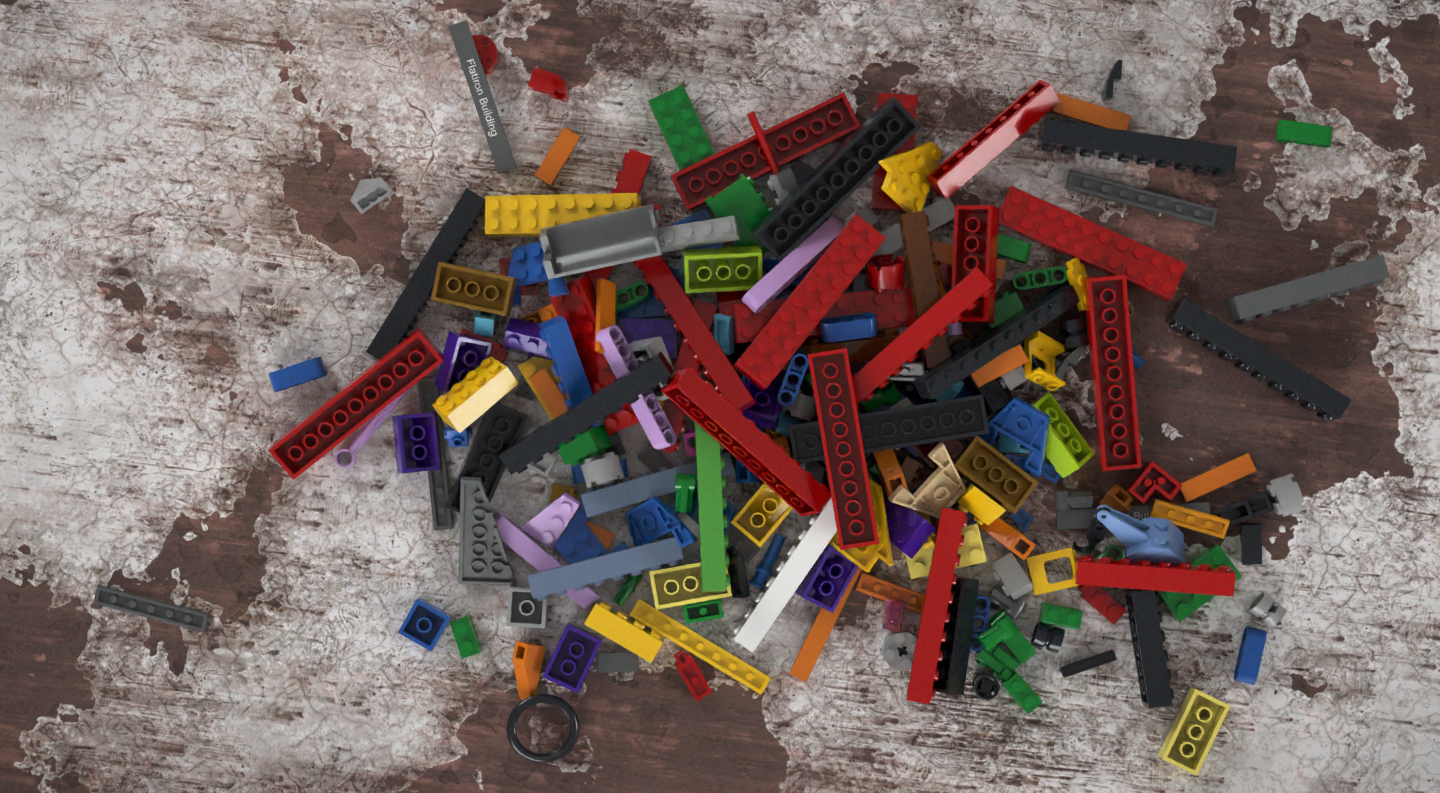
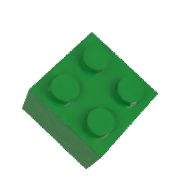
(585, 446)

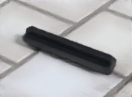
(1088, 663)

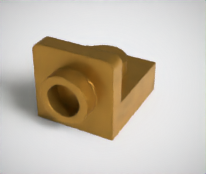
(558, 490)

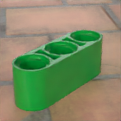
(1304, 133)
(1013, 248)
(1029, 278)
(634, 298)
(1016, 644)

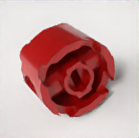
(487, 52)
(886, 272)

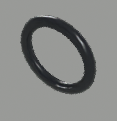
(536, 699)

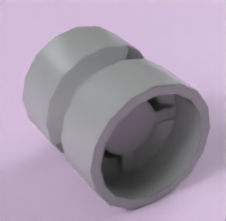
(1265, 608)

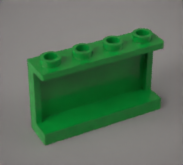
(746, 206)

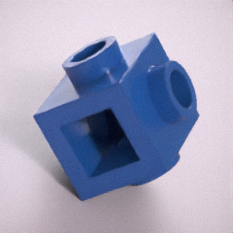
(458, 439)

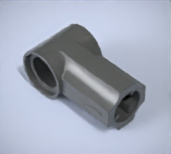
(1067, 500)
(1012, 608)

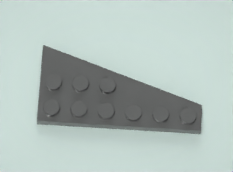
(480, 543)

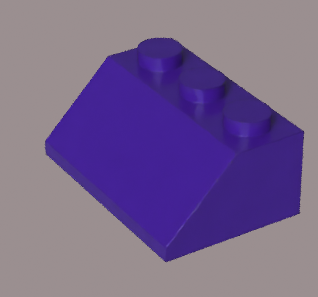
(524, 338)
(462, 355)
(767, 407)
(416, 442)
(827, 579)

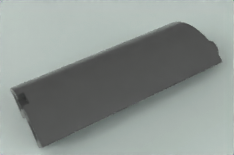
(601, 241)

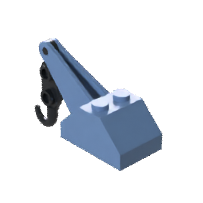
(1142, 539)

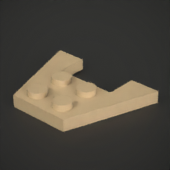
(938, 491)

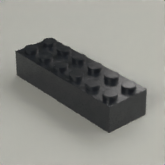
(496, 432)
(958, 637)
(1148, 648)

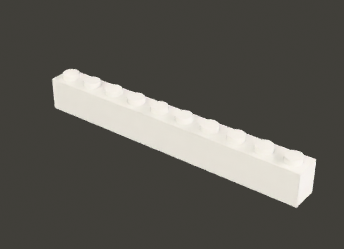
(788, 579)

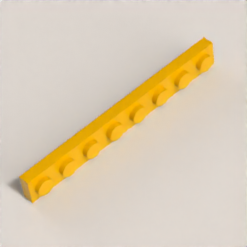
(700, 646)

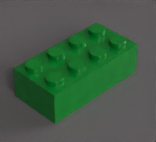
(681, 127)
(1183, 604)

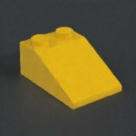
(980, 505)
(761, 515)

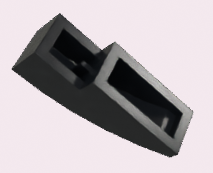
(1245, 508)

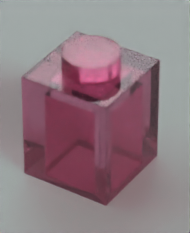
(893, 615)

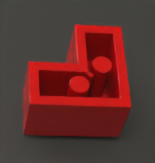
(1152, 479)

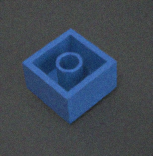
(425, 624)

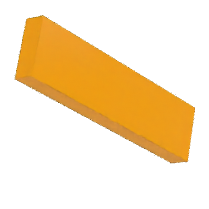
(1190, 518)

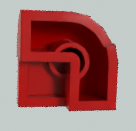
(549, 83)

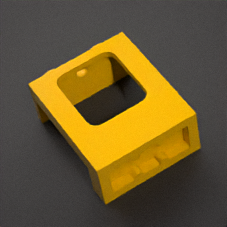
(1045, 349)
(1037, 573)

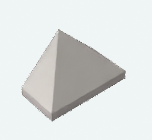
(369, 193)

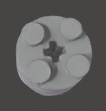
(802, 409)
(602, 470)
(1286, 495)
(890, 653)

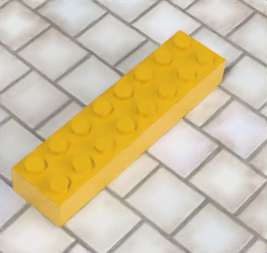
(530, 213)

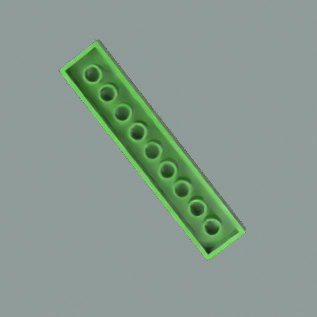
(710, 512)

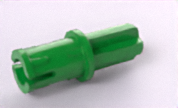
(627, 588)

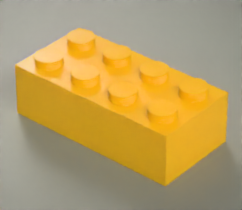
(475, 394)
(624, 631)

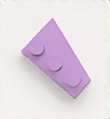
(551, 522)

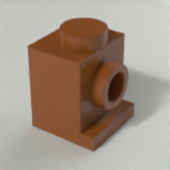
(909, 469)
(1118, 499)

